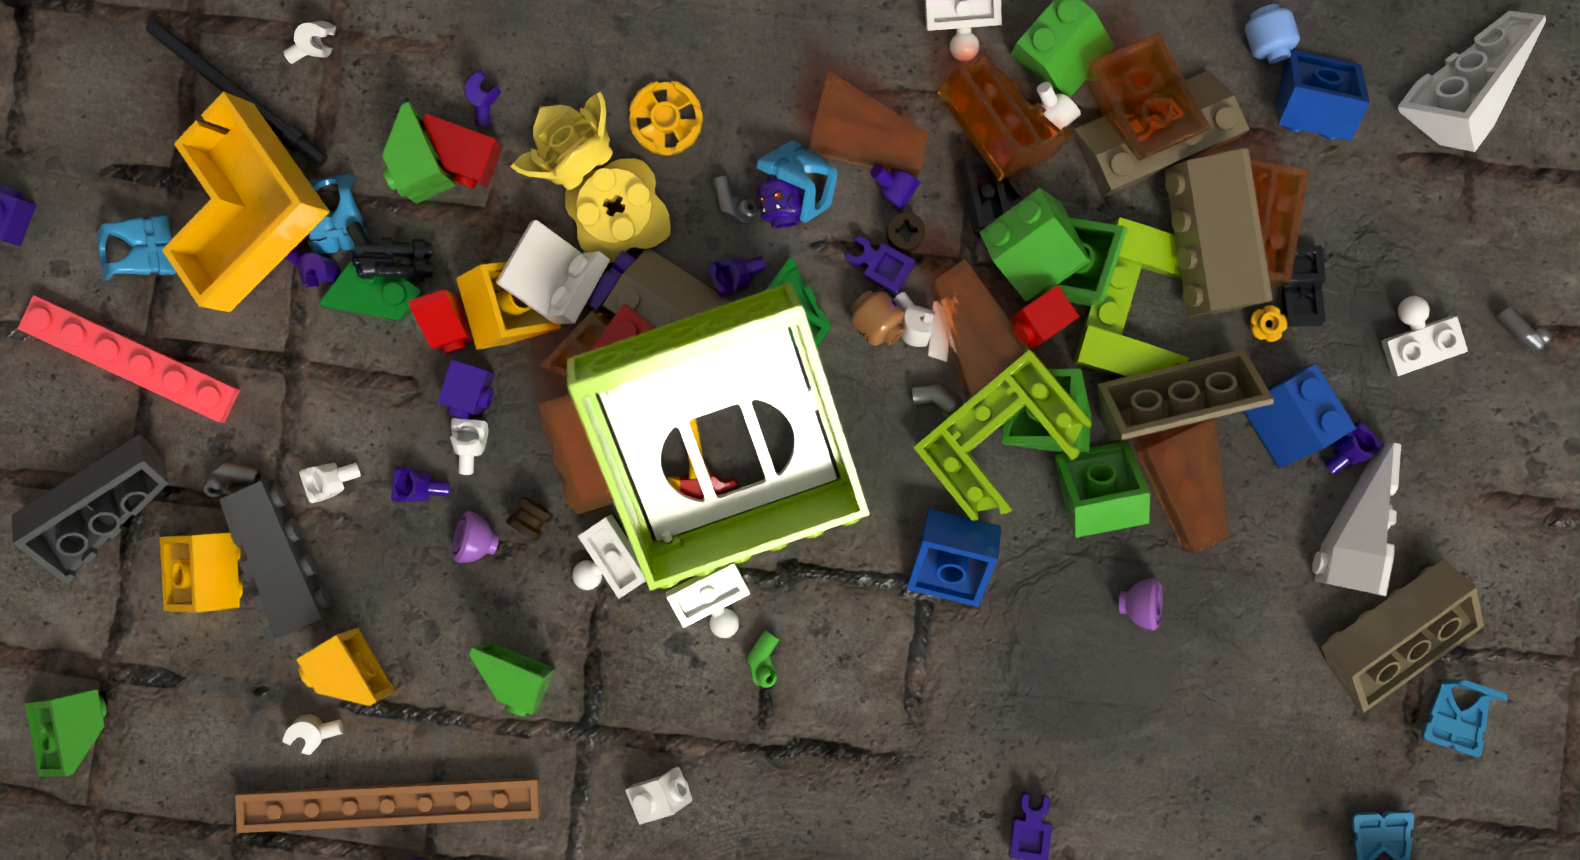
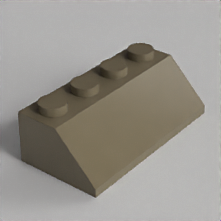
(1116, 166)
(1218, 233)
(661, 291)
(1181, 395)
(1404, 634)

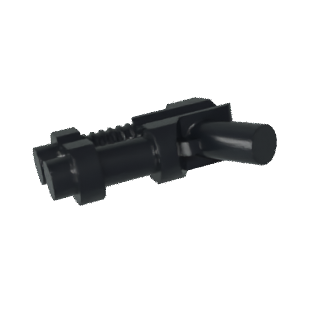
(377, 258)

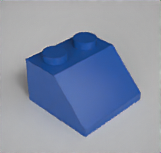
(1321, 95)
(1302, 416)
(954, 557)

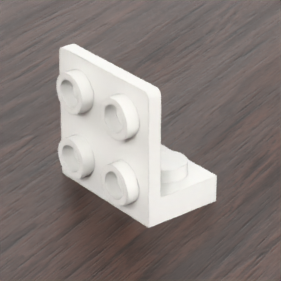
(551, 274)

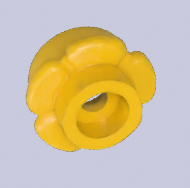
(1259, 327)

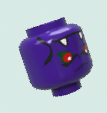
(780, 202)

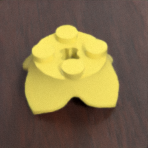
(567, 143)
(642, 223)

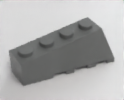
(90, 507)
(275, 559)

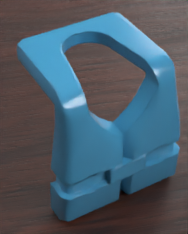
(791, 164)
(331, 231)
(147, 240)
(1459, 728)
(1382, 834)

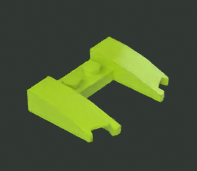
(1101, 339)
(1021, 384)

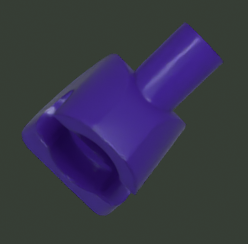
(480, 99)
(895, 186)
(314, 268)
(734, 274)
(1354, 448)
(416, 485)

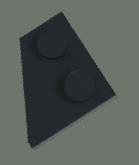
(984, 193)

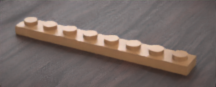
(388, 805)

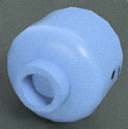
(1272, 33)

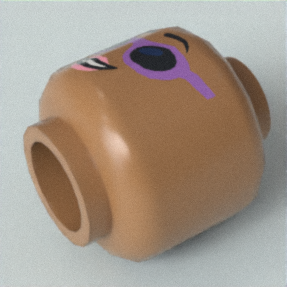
(877, 318)

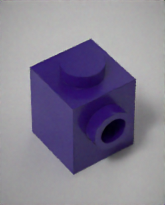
(14, 215)
(466, 390)

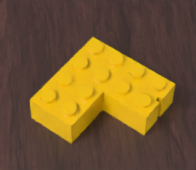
(255, 210)

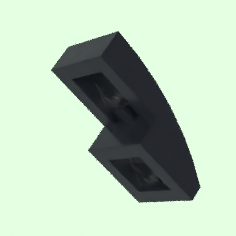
(1303, 295)

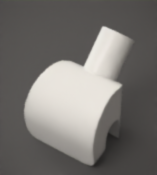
(309, 41)
(1058, 107)
(916, 321)
(468, 440)
(326, 480)
(312, 731)

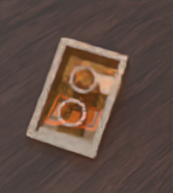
(1145, 97)

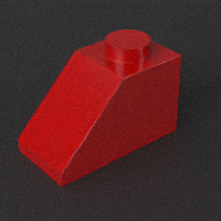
(464, 152)
(1043, 318)
(442, 321)

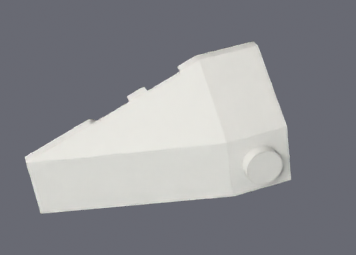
(1468, 94)
(1356, 545)

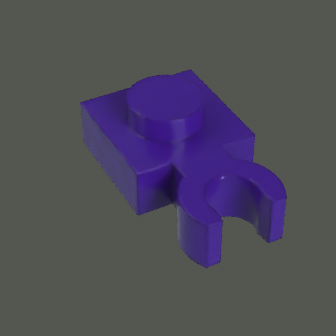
(884, 267)
(609, 280)
(1031, 835)

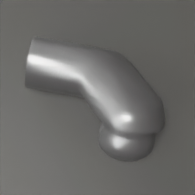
(730, 204)
(1519, 329)
(939, 395)
(227, 476)

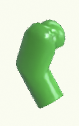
(759, 660)

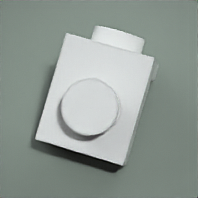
(659, 796)

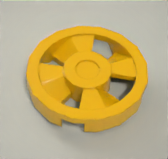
(665, 117)

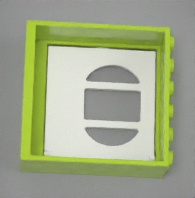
(694, 370)

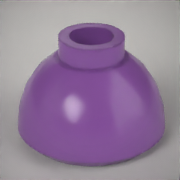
(473, 538)
(1143, 603)

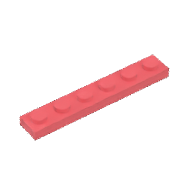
(128, 359)

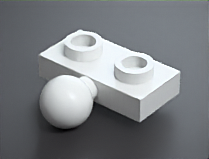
(962, 16)
(1424, 342)
(611, 556)
(709, 596)

